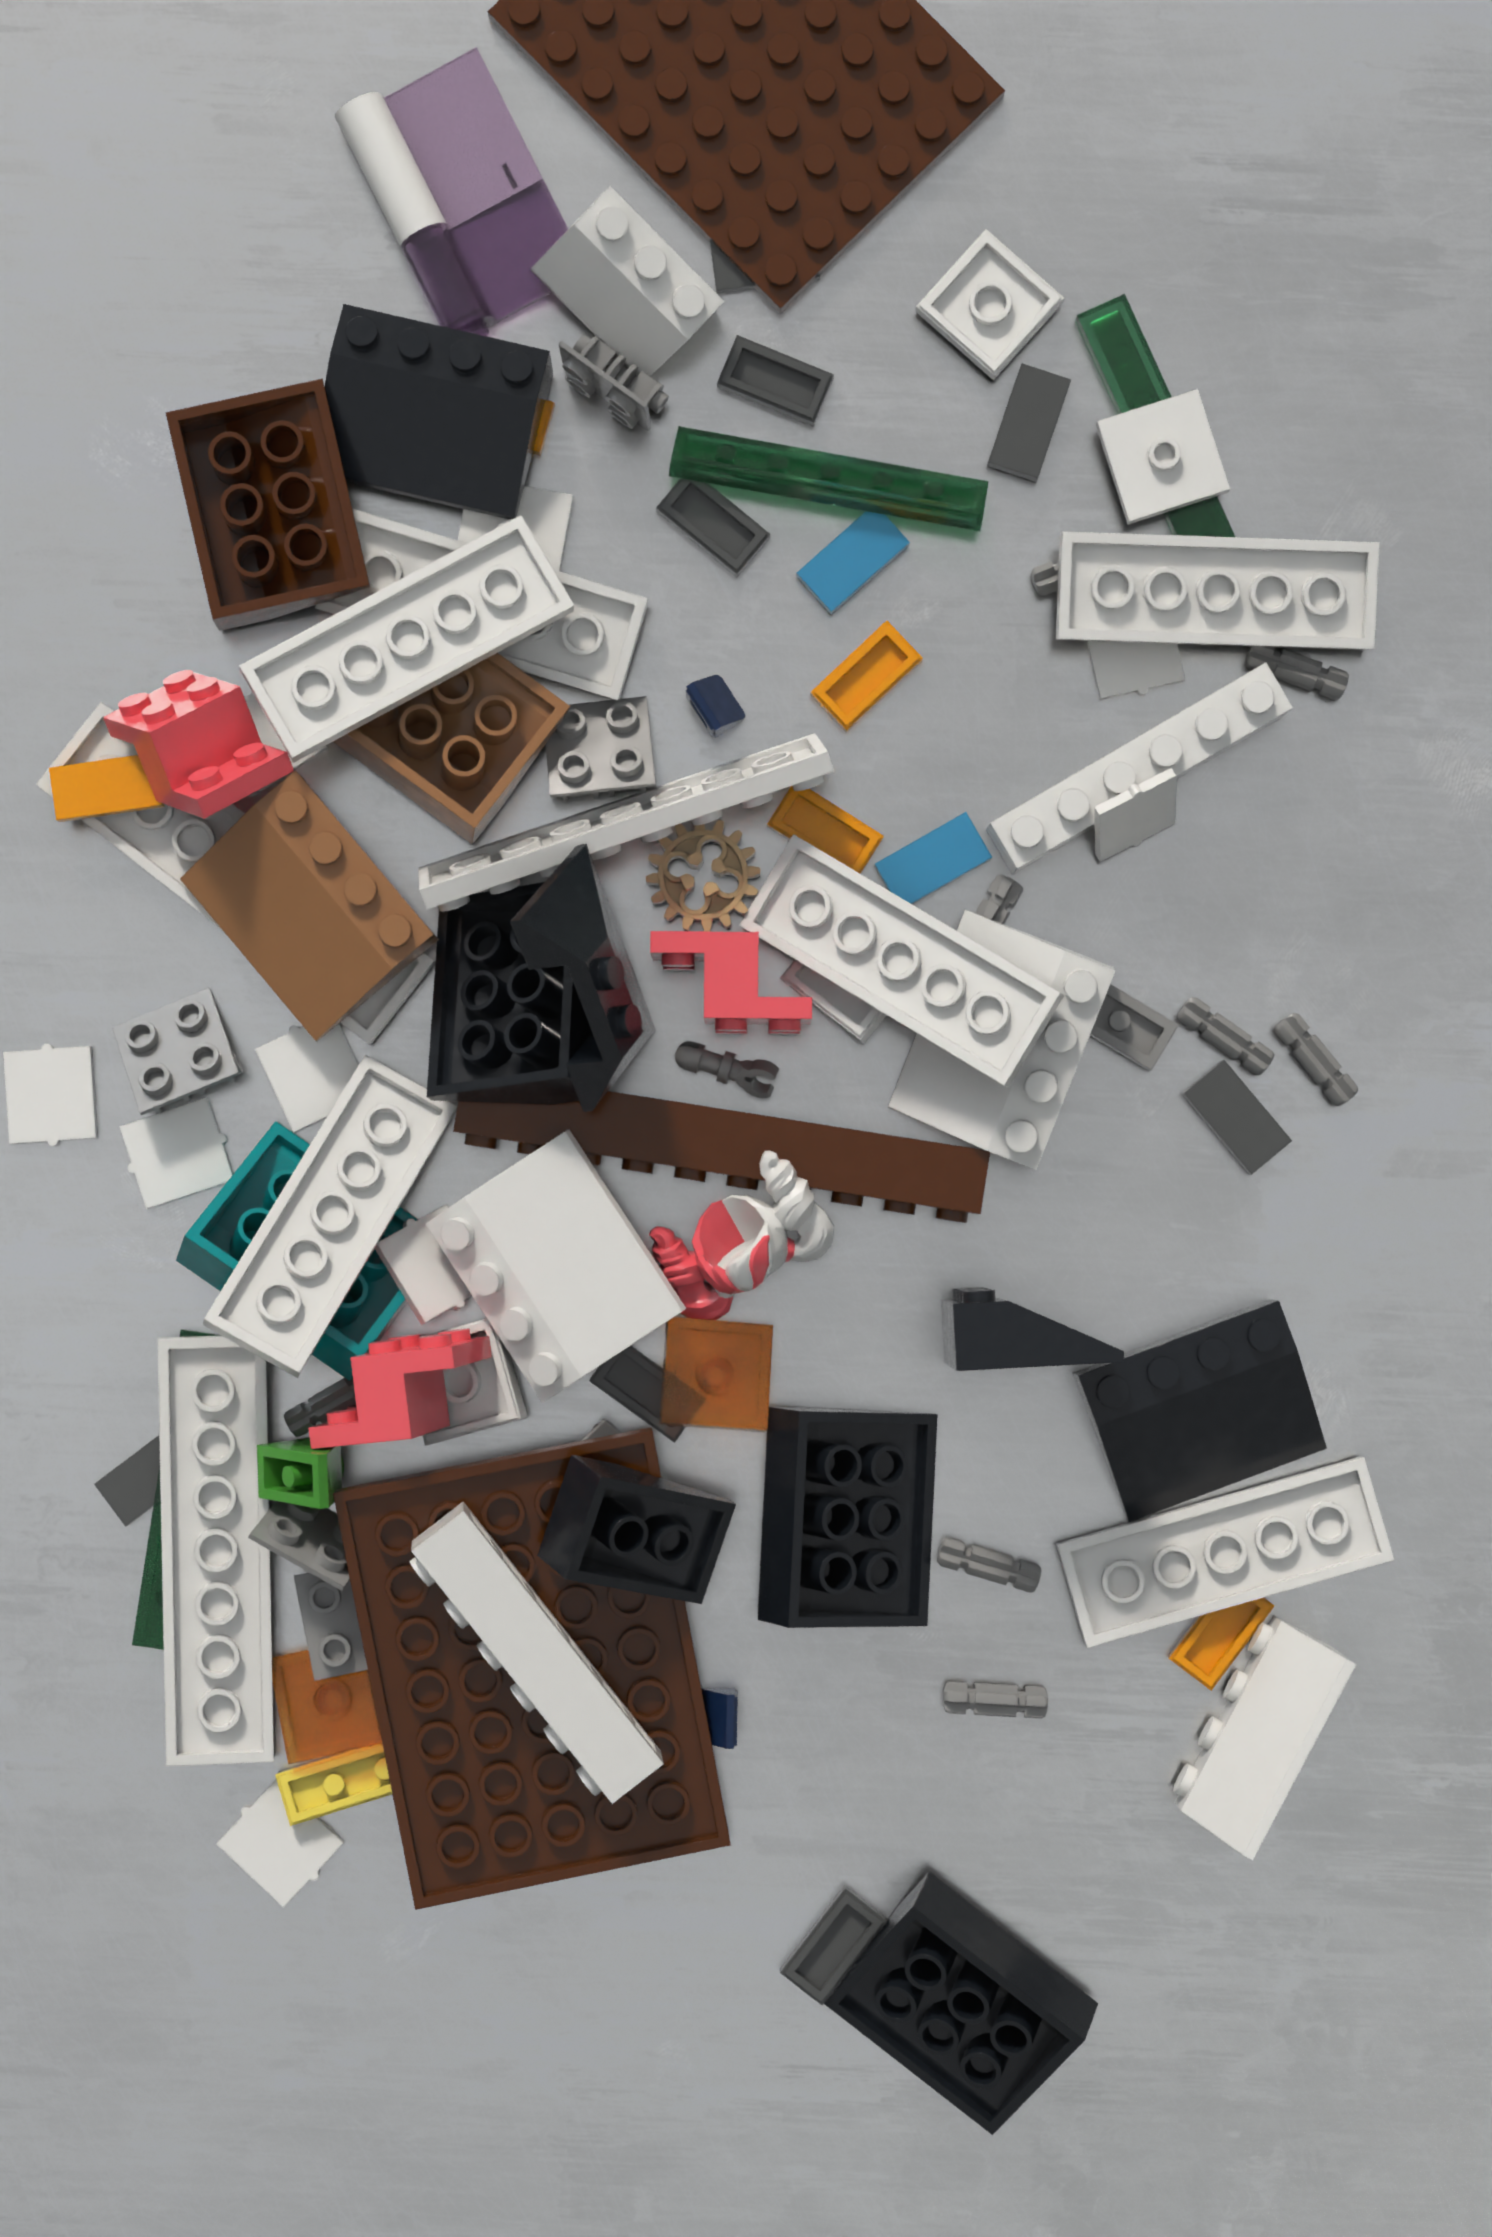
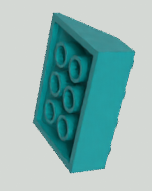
(235, 1215)

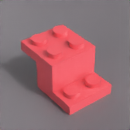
(197, 743)
(730, 980)
(400, 1389)

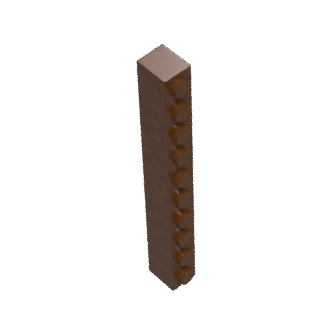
(732, 1143)

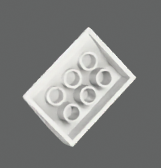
(977, 1108)
(555, 1265)
(1262, 1734)

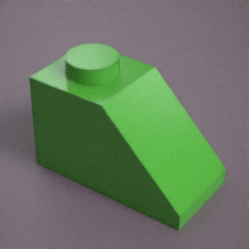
(299, 1474)

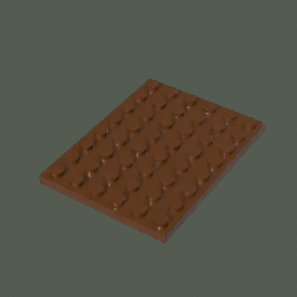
(763, 116)
(468, 1768)

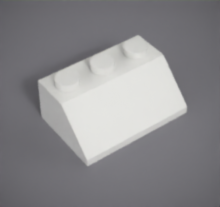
(626, 283)

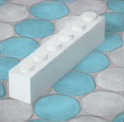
(1177, 743)
(536, 1653)

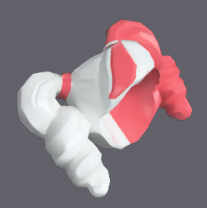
(743, 1241)

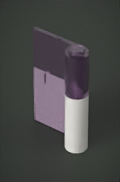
(457, 191)

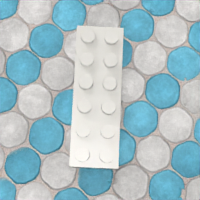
(1217, 590)
(406, 638)
(581, 650)
(902, 961)
(329, 1217)
(1225, 1551)

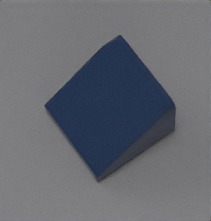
(714, 704)
(721, 1715)

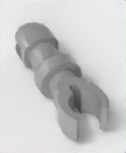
(694, 1057)

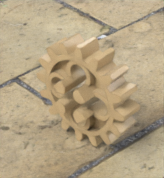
(730, 862)

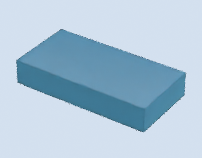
(852, 559)
(934, 860)

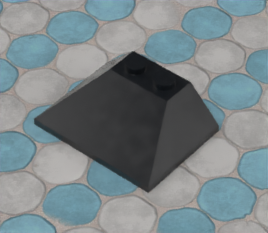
(574, 927)

